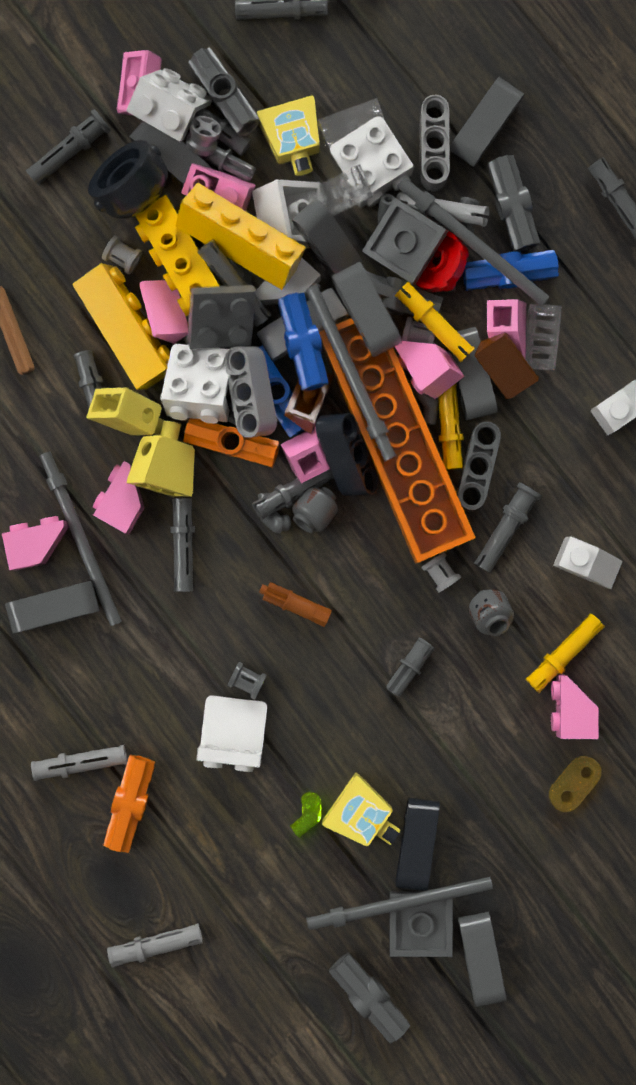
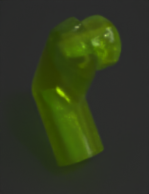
(311, 813)

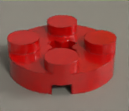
(449, 270)

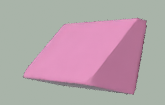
(135, 66)
(163, 311)

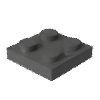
(405, 241)
(221, 316)
(421, 929)

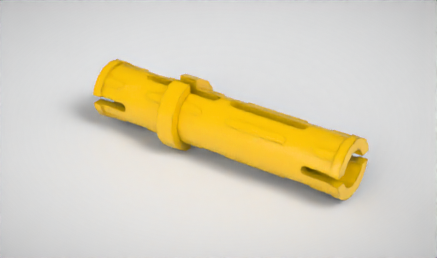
(434, 321)
(450, 429)
(569, 648)

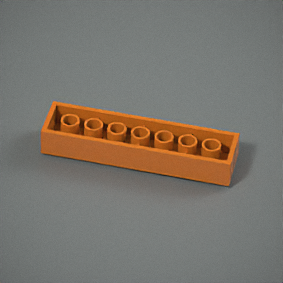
(416, 477)

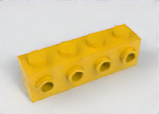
(240, 236)
(174, 251)
(123, 325)

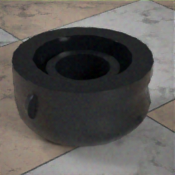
(129, 180)

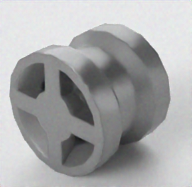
(203, 135)

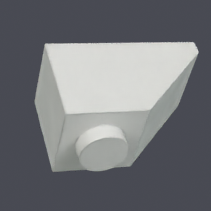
(302, 279)
(617, 409)
(588, 562)

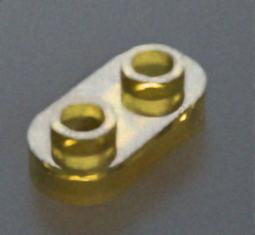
(572, 781)

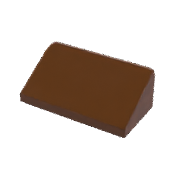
(505, 365)
(307, 405)

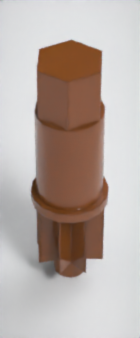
(294, 603)

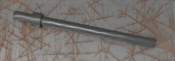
(426, 202)
(376, 428)
(57, 483)
(339, 917)

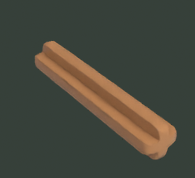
(14, 336)

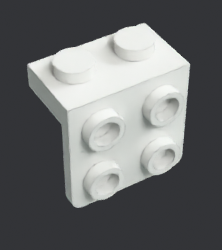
(167, 102)
(377, 153)
(196, 384)
(232, 733)

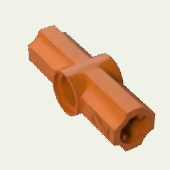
(212, 437)
(129, 803)

